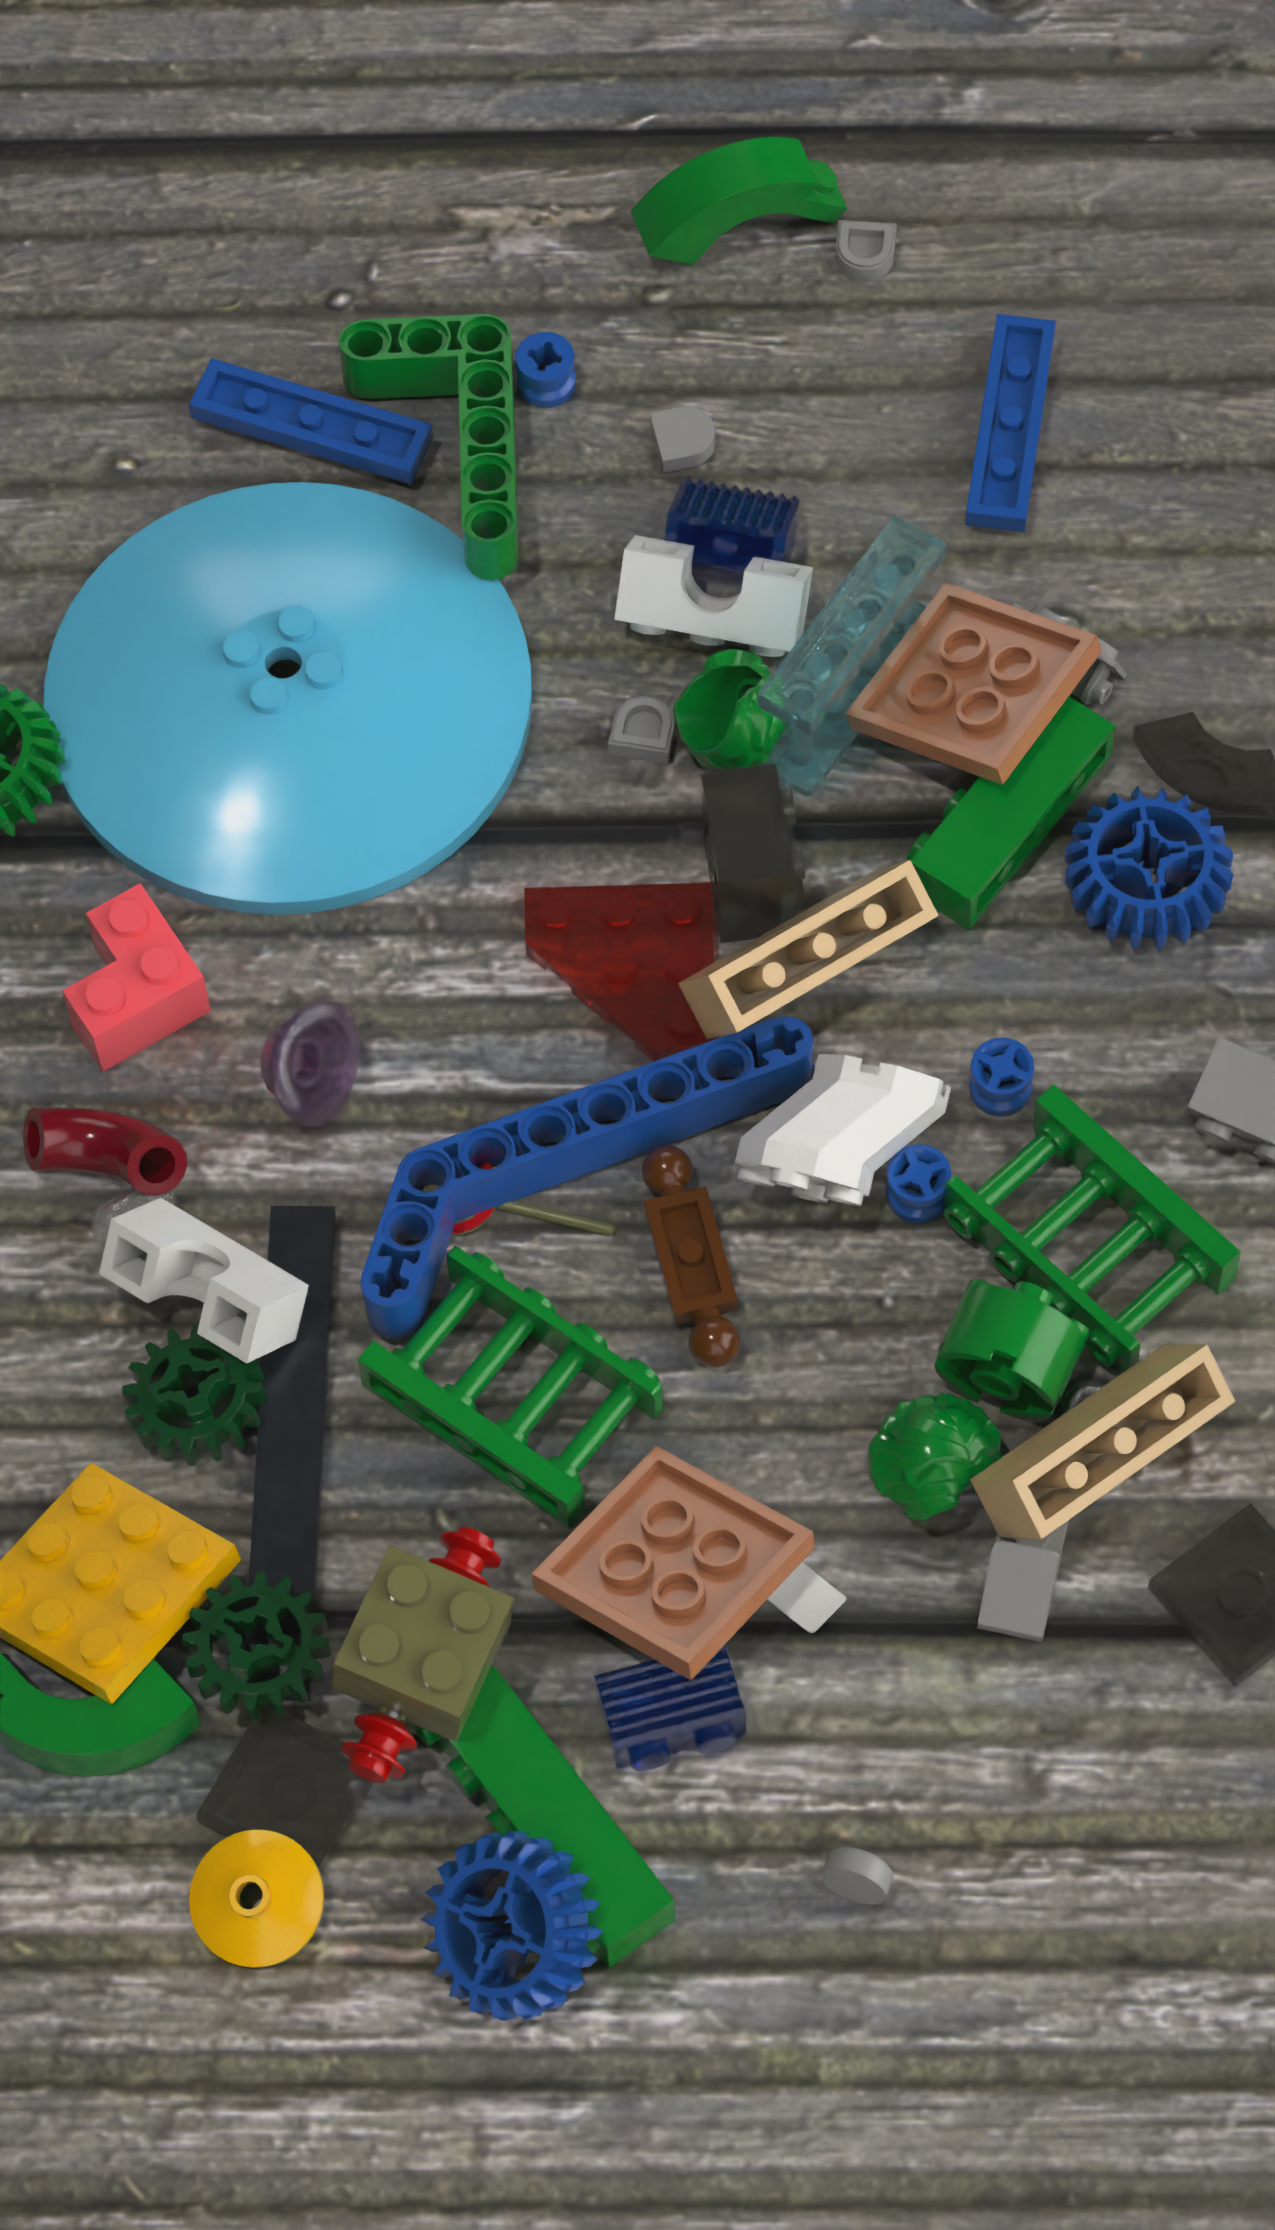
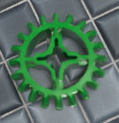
(40, 755)

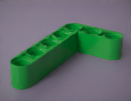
(462, 358)

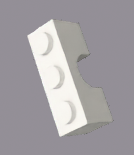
(661, 595)
(167, 1252)

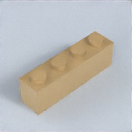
(808, 949)
(1102, 1441)

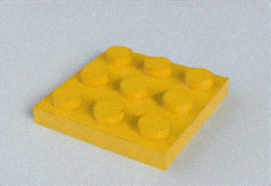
(106, 1581)

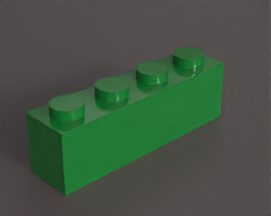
(998, 826)

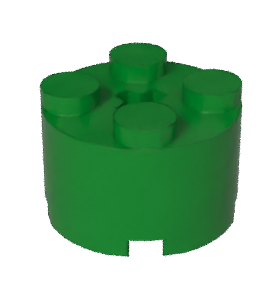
(1011, 1348)

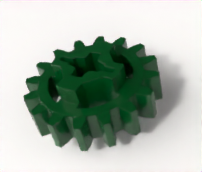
(163, 1403)
(244, 1619)

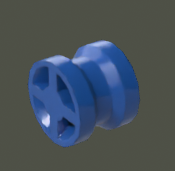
(549, 385)
(997, 1062)
(918, 1167)

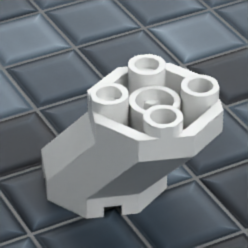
(840, 1129)

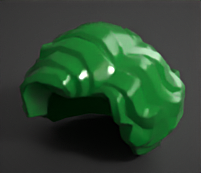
(722, 716)
(931, 1452)

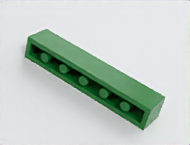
(536, 1791)

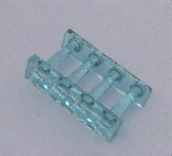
(845, 651)

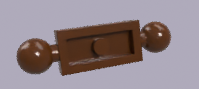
(690, 1256)

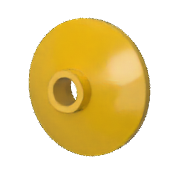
(289, 1902)

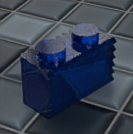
(732, 524)
(660, 1712)

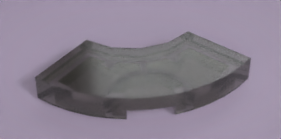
(1206, 768)

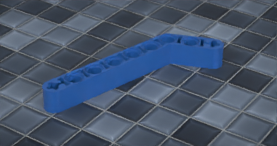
(783, 1063)

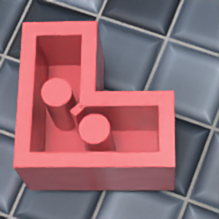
(142, 990)

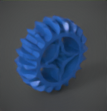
(1122, 892)
(544, 1912)

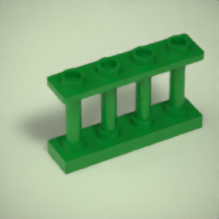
(1106, 1173)
(503, 1446)

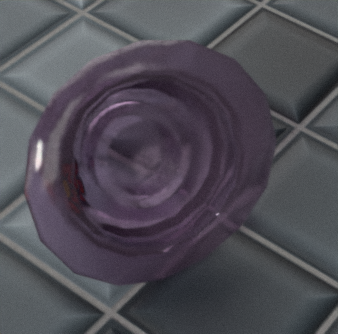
(312, 1062)

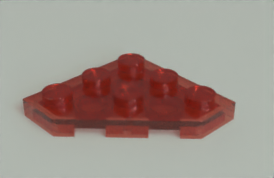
(627, 954)

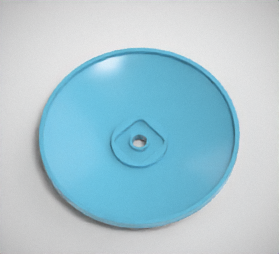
(305, 782)

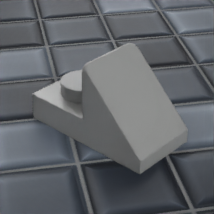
(1021, 1584)

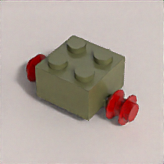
(421, 1648)

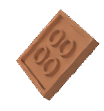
(973, 683)
(673, 1562)

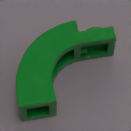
(730, 186)
(90, 1734)

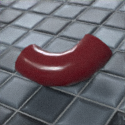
(105, 1146)

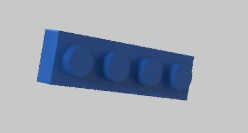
(311, 421)
(1010, 423)

